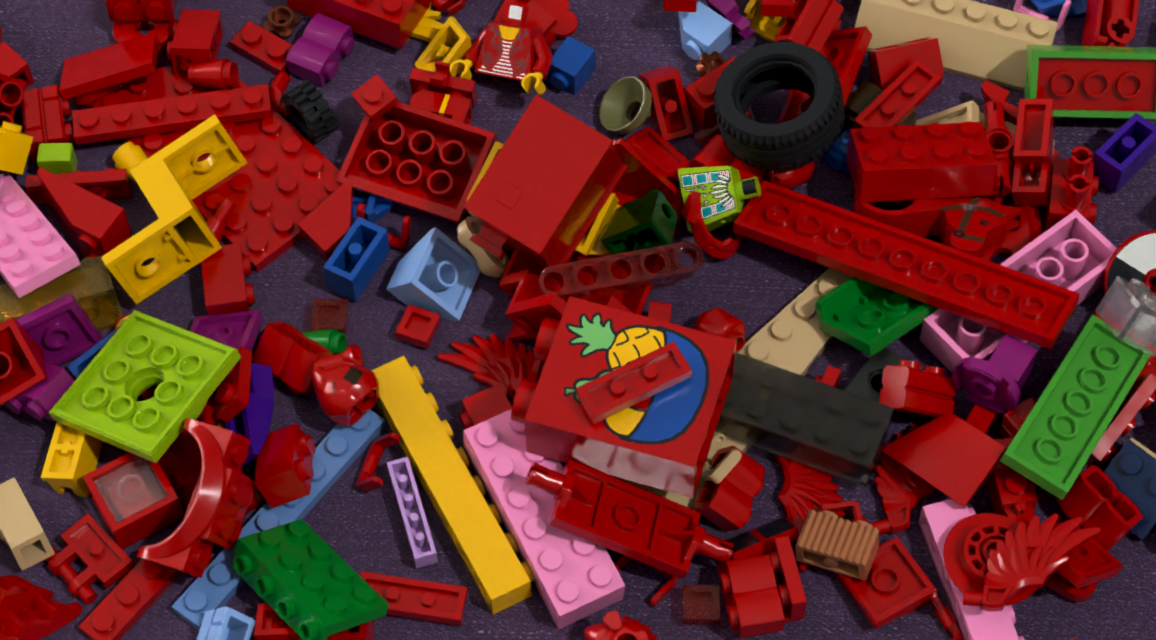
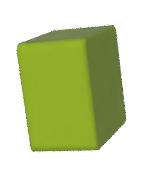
(57, 157)

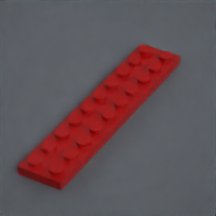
(908, 264)

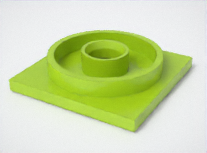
(134, 359)

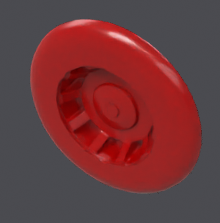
(985, 529)

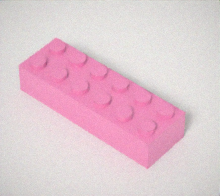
(1066, 255)
(567, 570)

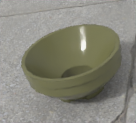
(621, 101)

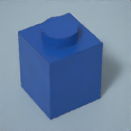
(571, 66)

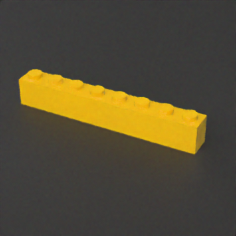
(451, 488)

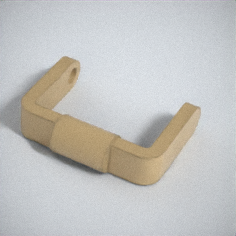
(725, 465)

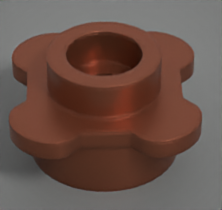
(282, 14)
(708, 63)

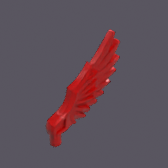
(492, 361)
(805, 490)
(899, 493)
(1027, 559)

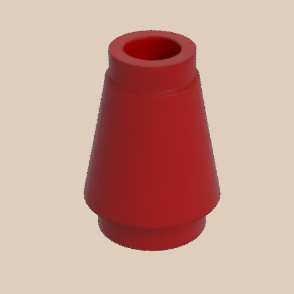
(215, 74)

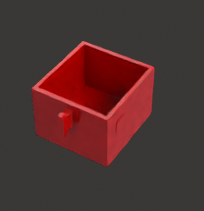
(545, 186)

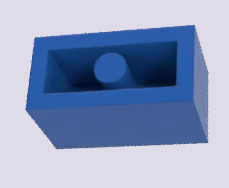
(356, 259)

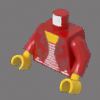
(509, 52)

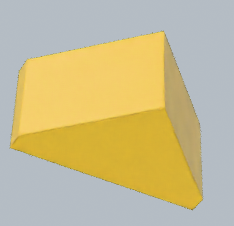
(447, 46)

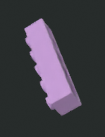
(412, 512)

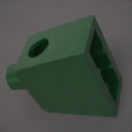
(641, 224)

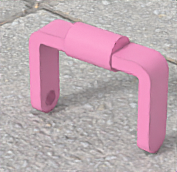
(1022, 9)

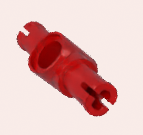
(1002, 138)

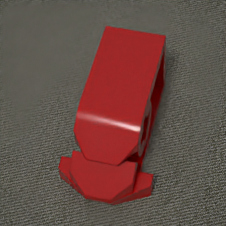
(1110, 22)

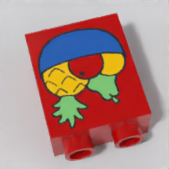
(650, 443)

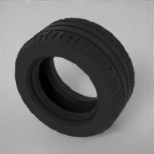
(767, 70)

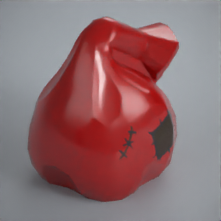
(345, 386)

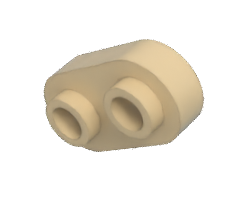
(486, 262)

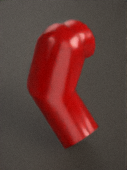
(276, 90)

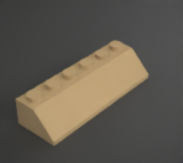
(971, 35)

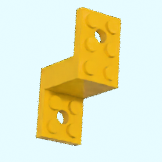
(180, 234)

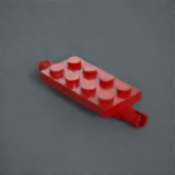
(627, 518)

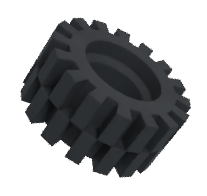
(309, 111)

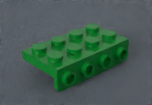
(869, 315)
(306, 581)

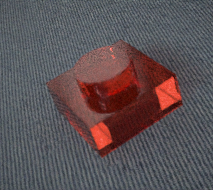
(330, 314)
(701, 604)

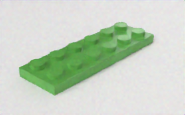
(1075, 409)

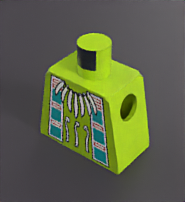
(720, 192)

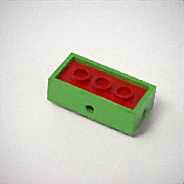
(1093, 80)

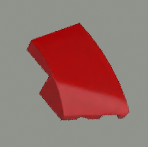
(948, 456)
(30, 610)

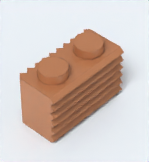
(837, 544)

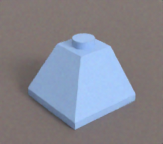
(435, 276)

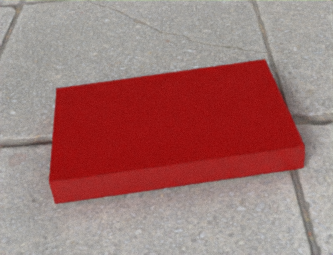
(109, 66)

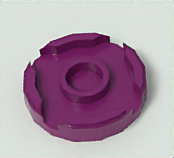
(986, 384)

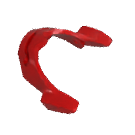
(703, 237)

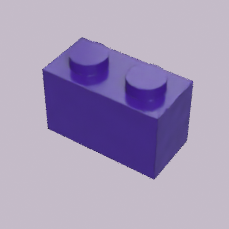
(1125, 152)

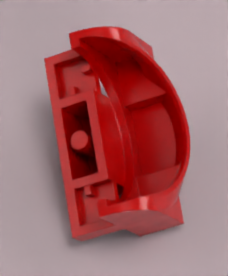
(215, 505)

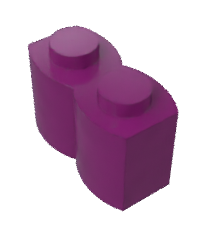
(320, 49)

